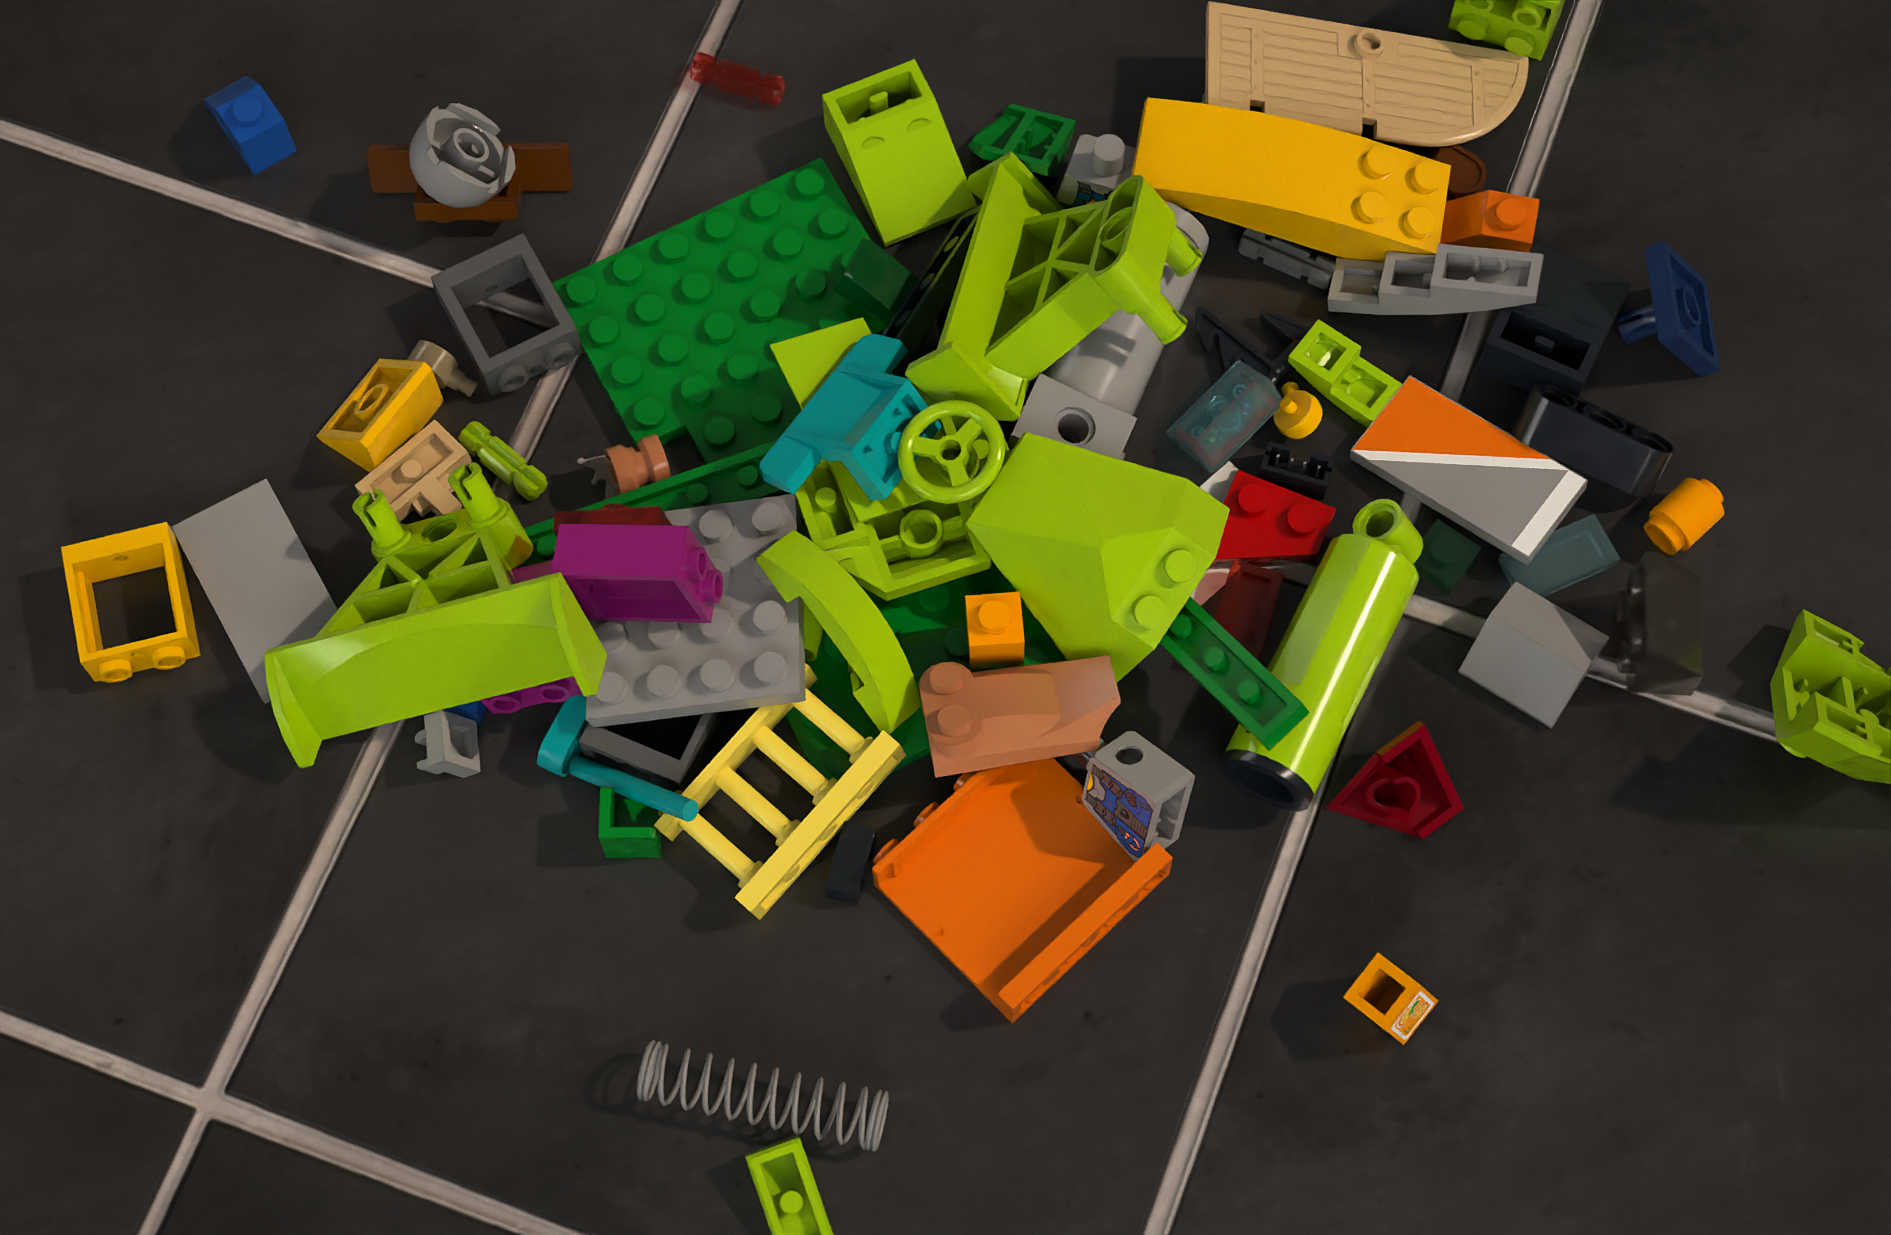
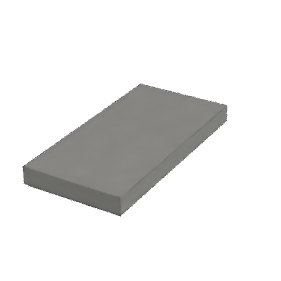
(255, 575)

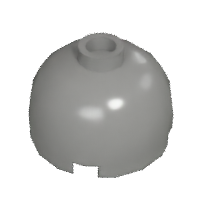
(460, 157)

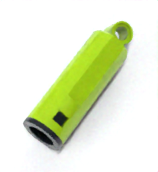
(1331, 654)

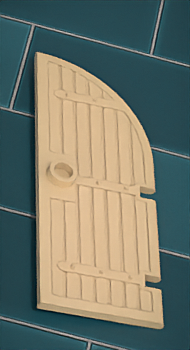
(1357, 75)

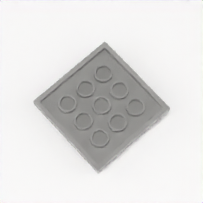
(736, 662)

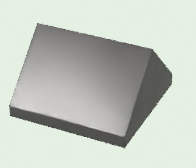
(1532, 654)

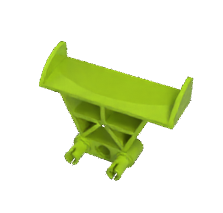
(1047, 280)
(432, 625)

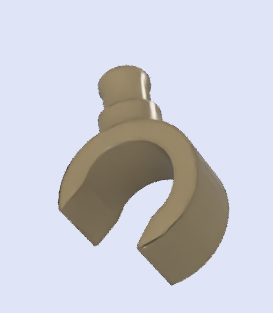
(443, 366)

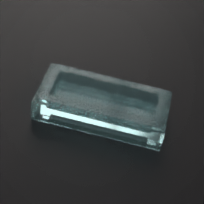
(1564, 559)

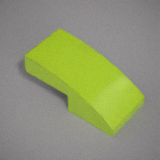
(1340, 374)

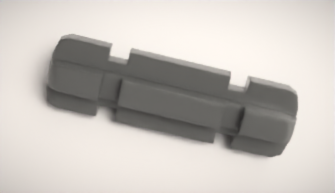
(1287, 257)

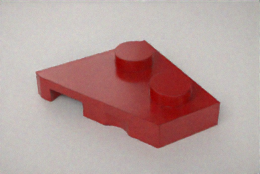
(1271, 523)

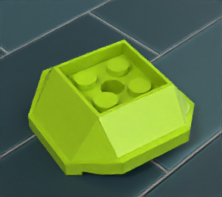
(902, 548)

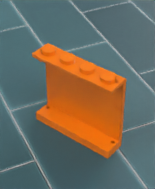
(1014, 879)

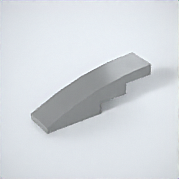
(1449, 283)

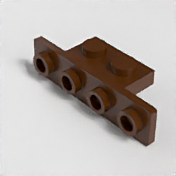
(537, 169)

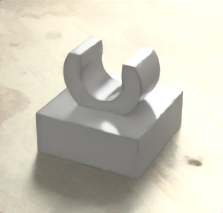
(449, 744)

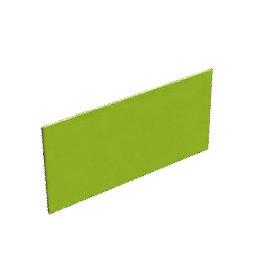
(806, 366)

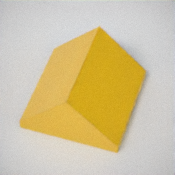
(383, 412)

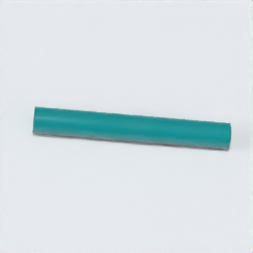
(634, 788)

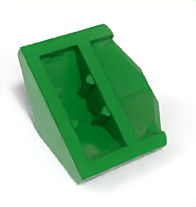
(1032, 135)

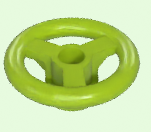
(965, 466)

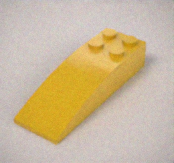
(1292, 179)

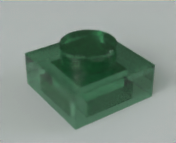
(1445, 556)

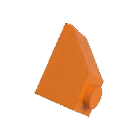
(1490, 221)

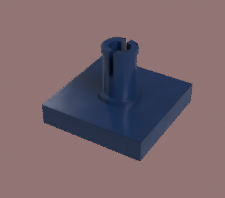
(1678, 311)

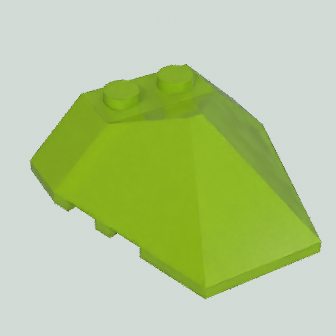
(1097, 545)
(1833, 701)

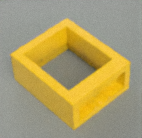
(116, 557)

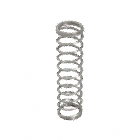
(653, 1068)

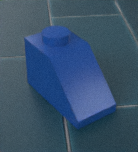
(251, 123)

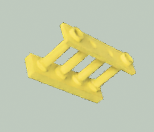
(797, 840)

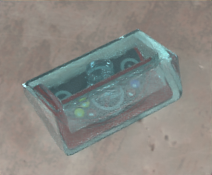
(1226, 416)

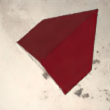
(1402, 787)

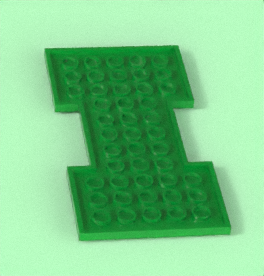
(685, 349)

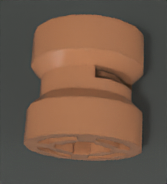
(634, 467)

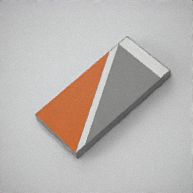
(1468, 470)

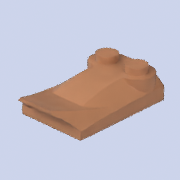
(1014, 712)

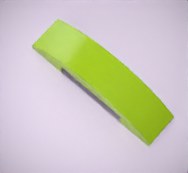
(851, 621)

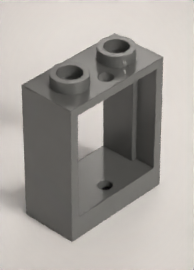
(488, 275)
(646, 763)

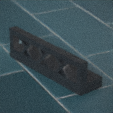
(931, 292)

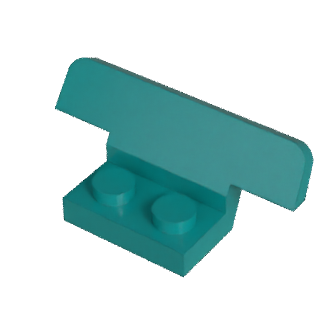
(852, 420)

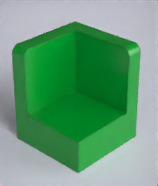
(627, 827)

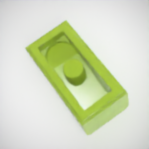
(788, 1189)

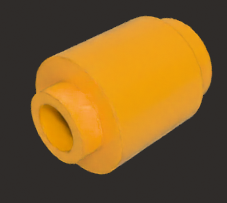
(1684, 515)

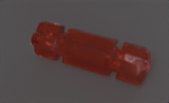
(737, 78)

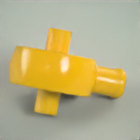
(1298, 412)

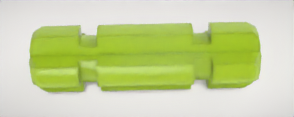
(503, 461)

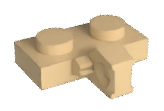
(419, 474)

